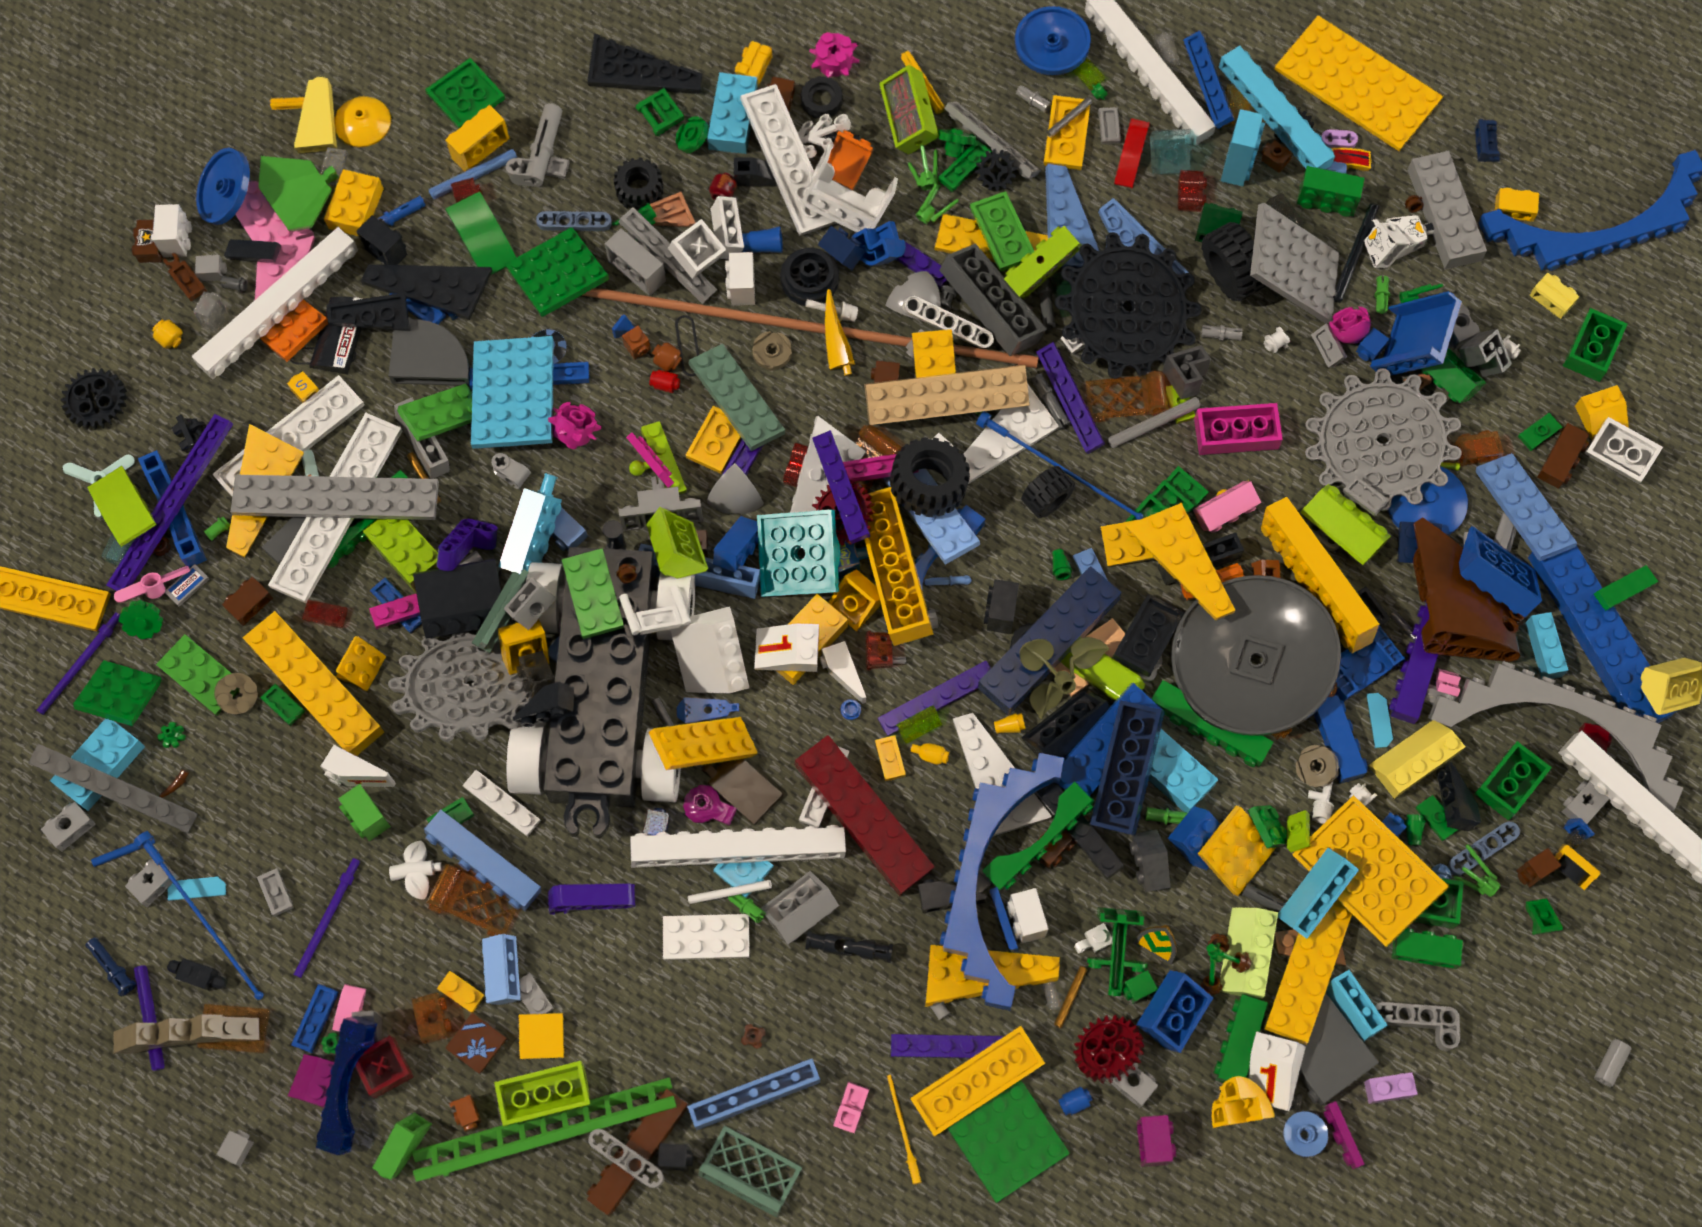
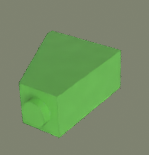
(400, 1144)

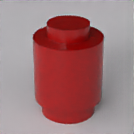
(664, 381)

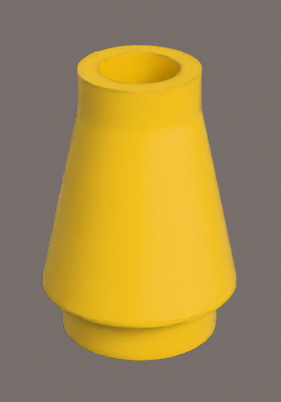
(1011, 724)

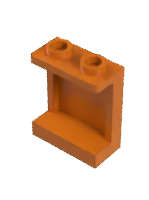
(849, 158)

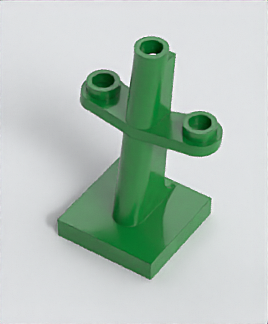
(1120, 920)

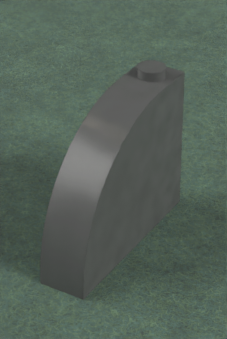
(427, 356)
(1333, 1055)

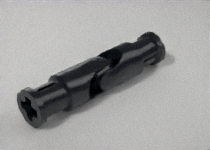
(865, 949)

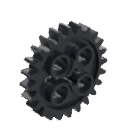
(112, 392)

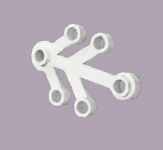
(815, 132)

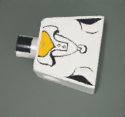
(1413, 231)
(1385, 243)

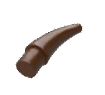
(178, 781)

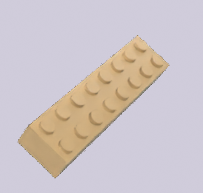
(947, 394)

